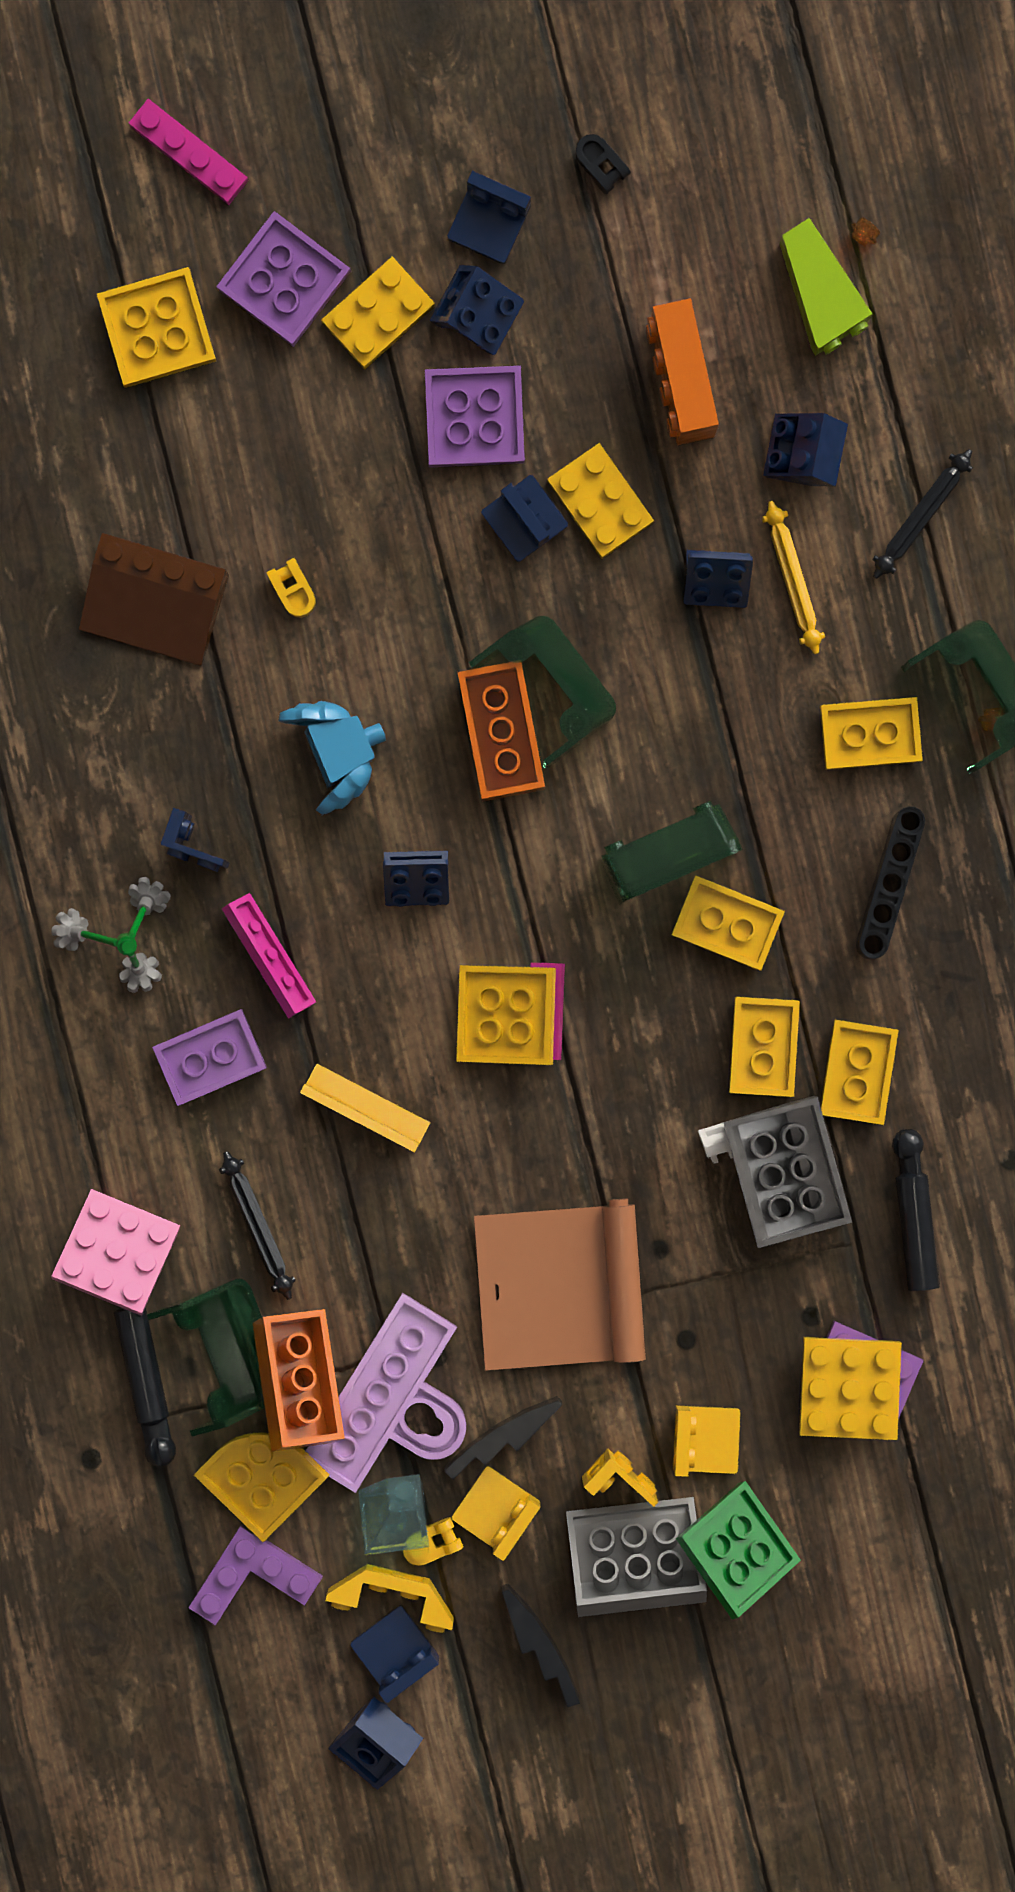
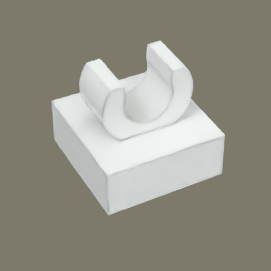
(715, 1141)

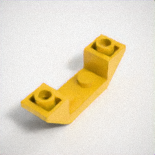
(380, 1579)

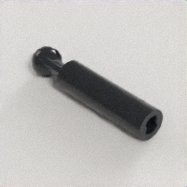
(915, 1213)
(146, 1385)

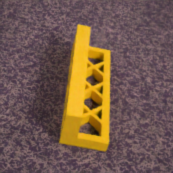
(365, 1107)

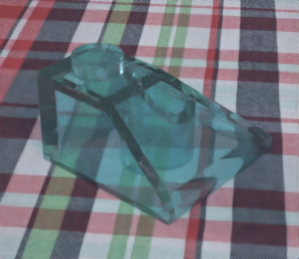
(394, 1515)

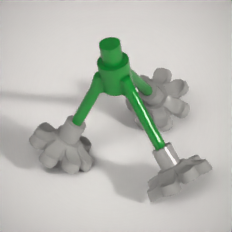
(138, 968)

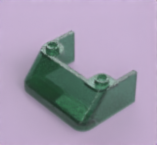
(982, 645)
(591, 700)
(669, 852)
(226, 1327)

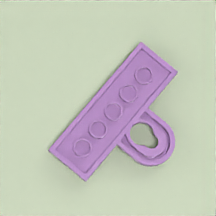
(385, 1387)

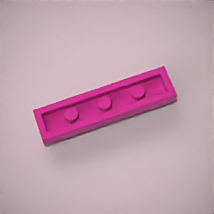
(188, 151)
(268, 955)

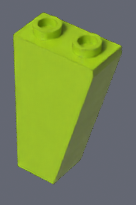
(822, 289)

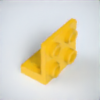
(706, 1440)
(600, 1476)
(496, 1511)

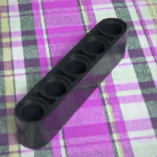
(901, 871)

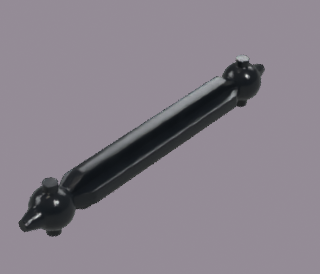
(922, 513)
(257, 1225)

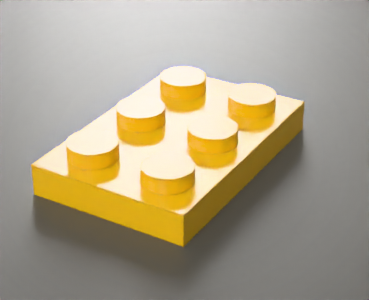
(378, 312)
(600, 500)
(871, 733)
(727, 923)
(764, 1046)
(858, 1072)

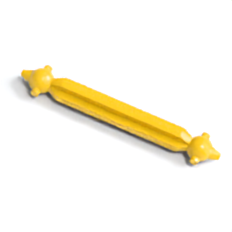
(793, 577)

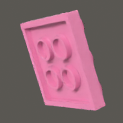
(116, 1252)

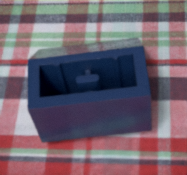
(805, 449)

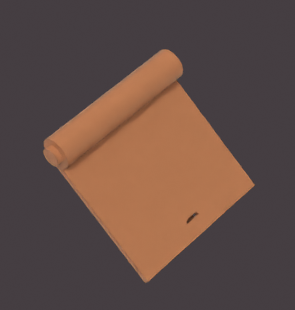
(562, 1286)

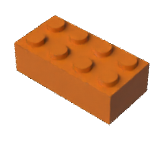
(683, 372)
(501, 731)
(298, 1380)

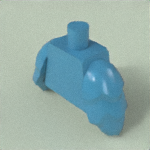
(339, 749)

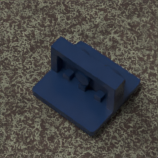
(524, 518)
(717, 578)
(416, 878)

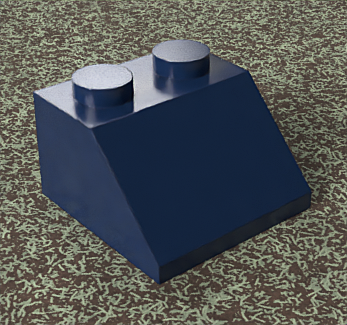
(376, 1743)

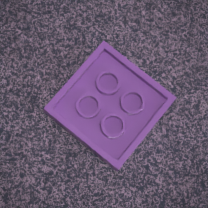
(283, 279)
(474, 416)

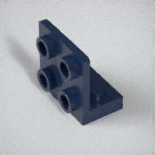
(489, 218)
(478, 308)
(180, 829)
(395, 1652)

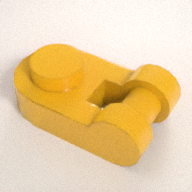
(298, 598)
(428, 1554)

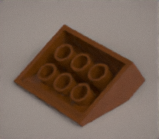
(152, 599)

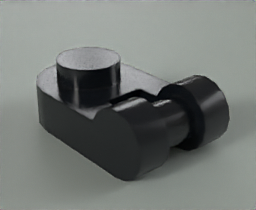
(592, 153)

